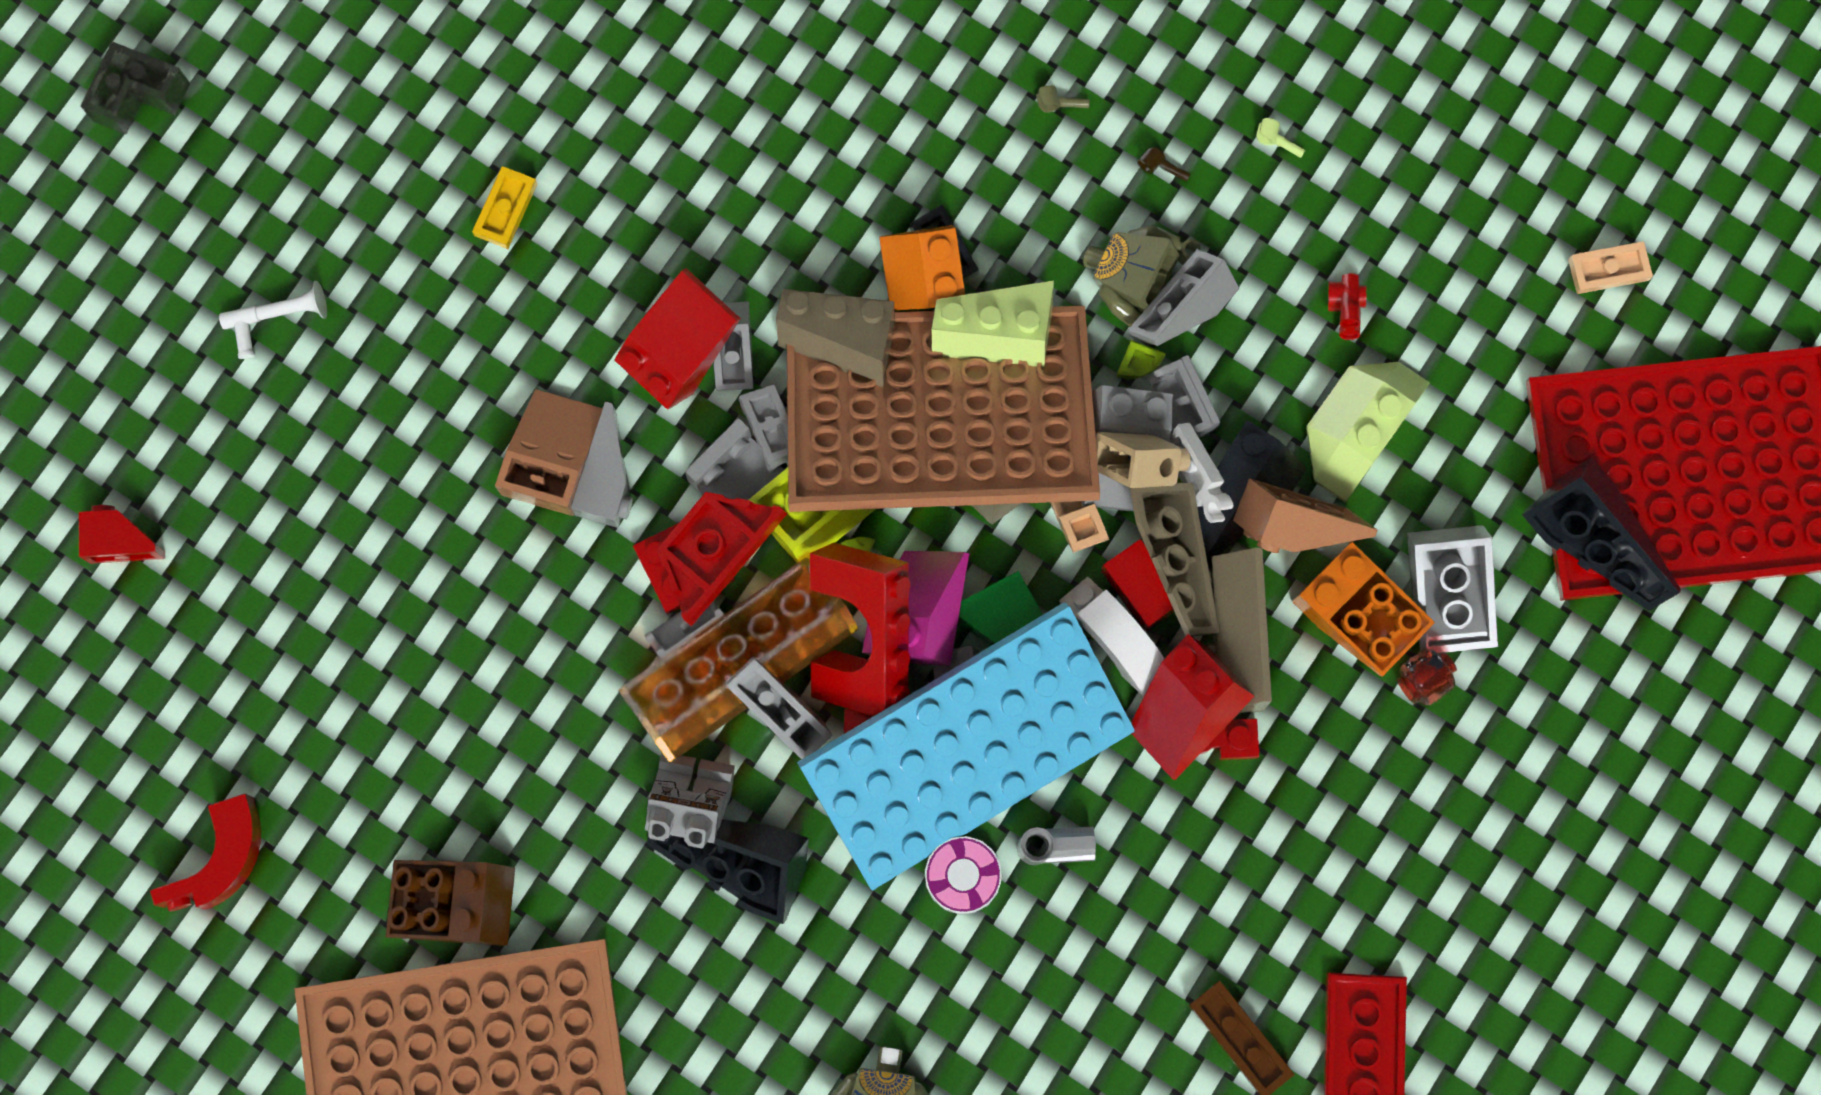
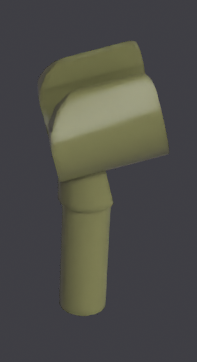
(1049, 100)

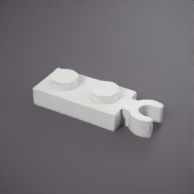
(1202, 474)

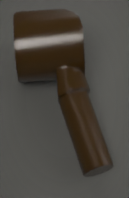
(1155, 158)

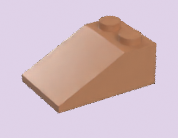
(1296, 521)

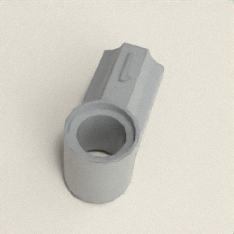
(1061, 845)

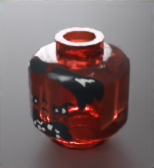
(1427, 677)

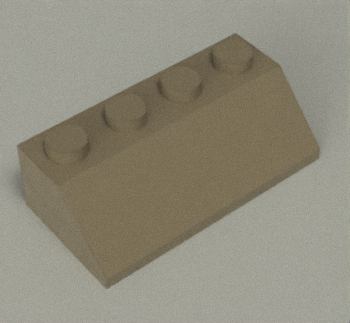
(1242, 621)

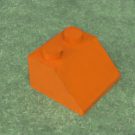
(922, 267)

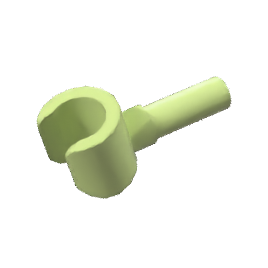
(1268, 135)

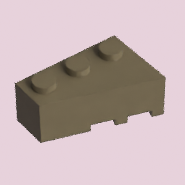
(838, 330)

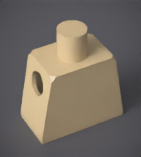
(1152, 459)

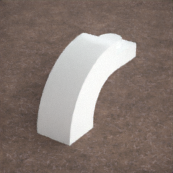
(1116, 633)

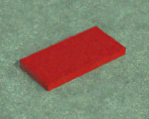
(1365, 1034)

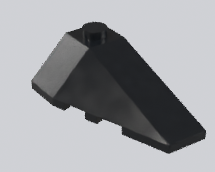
(749, 861)

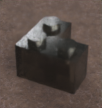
(128, 80)

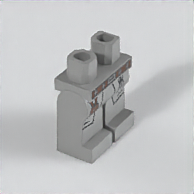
(687, 812)

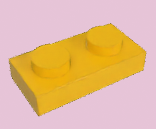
(505, 207)

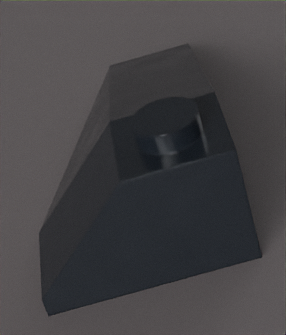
(1252, 456)
(1596, 526)

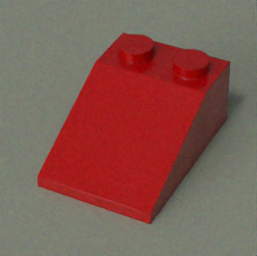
(677, 340)
(1187, 705)

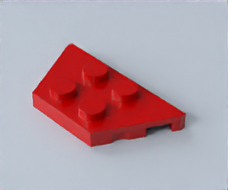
(713, 547)

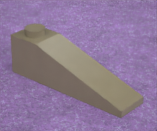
(1175, 543)

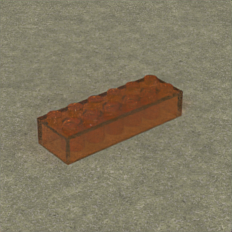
(779, 625)

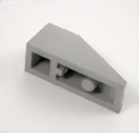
(1187, 300)
(604, 482)
(779, 708)

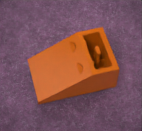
(1363, 610)

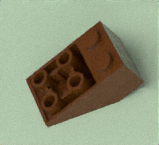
(450, 902)

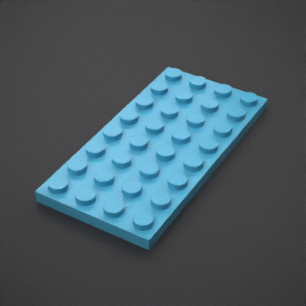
(967, 746)

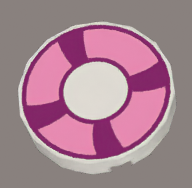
(963, 875)

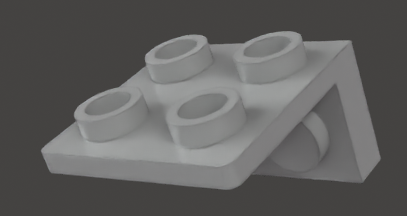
(732, 466)

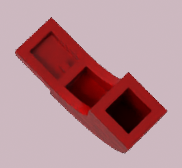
(232, 861)

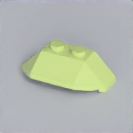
(1359, 422)

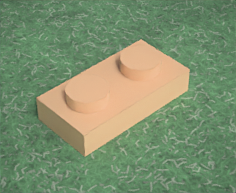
(1610, 267)

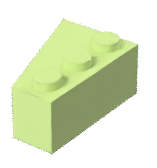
(995, 324)

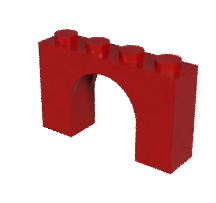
(881, 593)

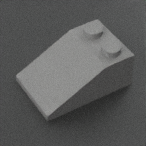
(1133, 413)
(1454, 587)

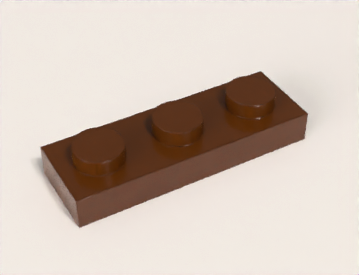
(1241, 1039)

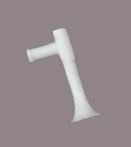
(241, 318)

